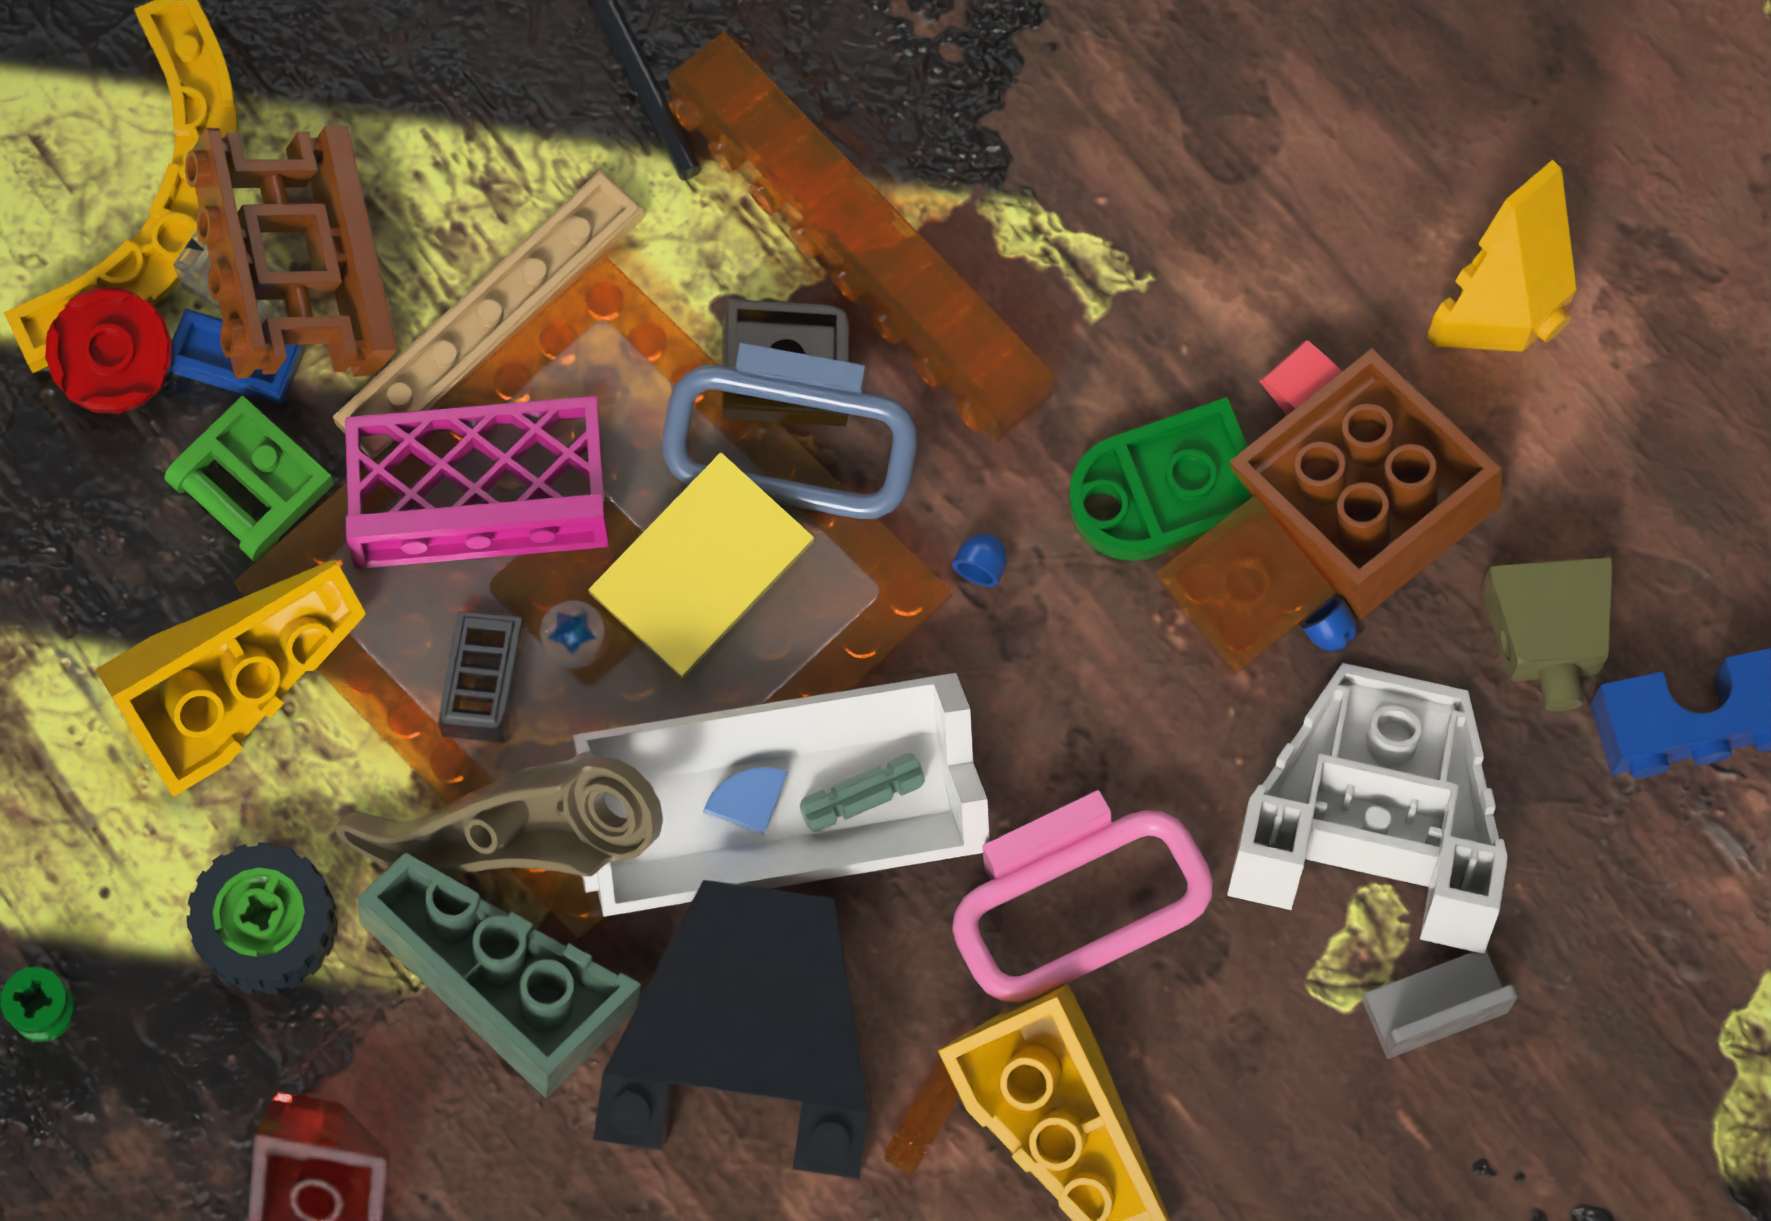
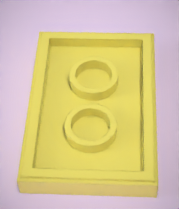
(701, 565)

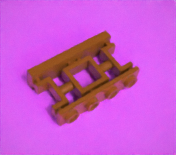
(336, 242)

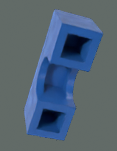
(1648, 729)

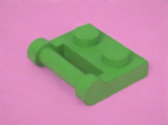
(263, 463)

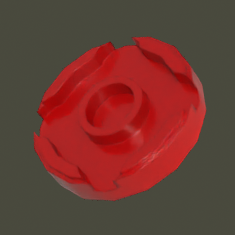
(109, 350)

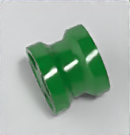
(47, 1014)

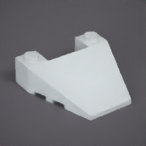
(1386, 788)

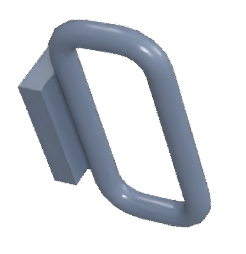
(803, 382)

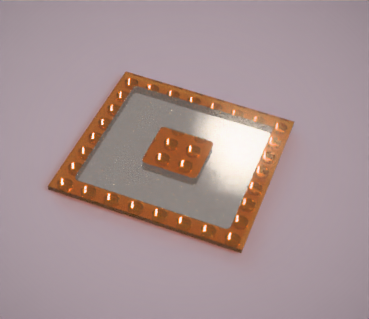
(805, 637)

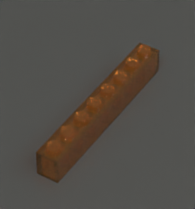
(860, 238)

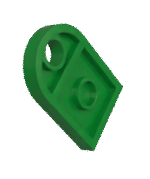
(1167, 480)

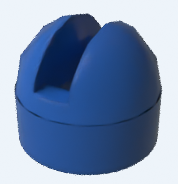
(981, 559)
(1331, 625)

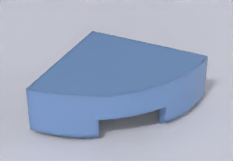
(747, 798)

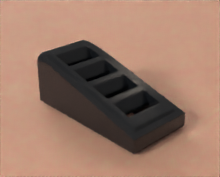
(472, 723)

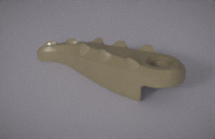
(531, 819)

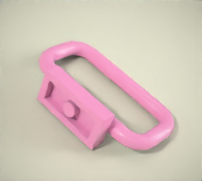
(1053, 848)

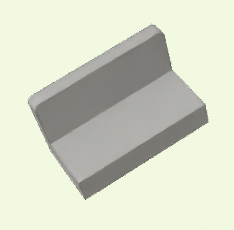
(1437, 1003)

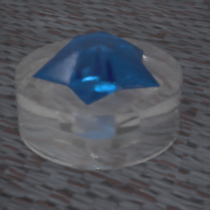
(573, 634)

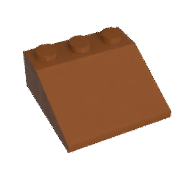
(1370, 481)

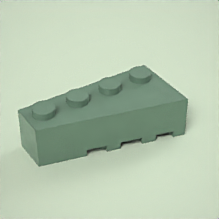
(511, 984)

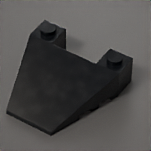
(747, 1006)

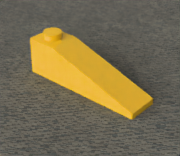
(1519, 279)
(216, 676)
(1053, 1104)

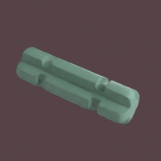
(862, 792)

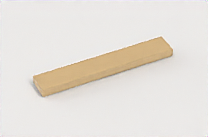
(499, 305)

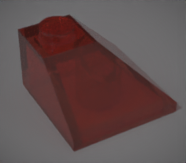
(316, 1164)

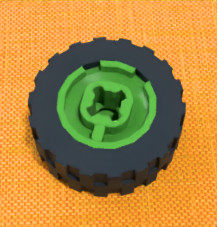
(262, 918)

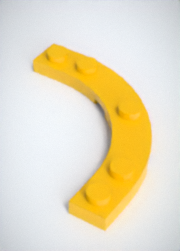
(200, 100)

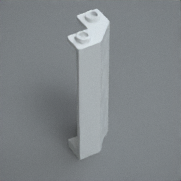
(819, 745)

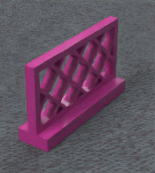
(491, 526)

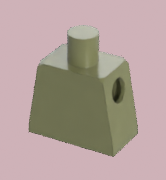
(1551, 623)

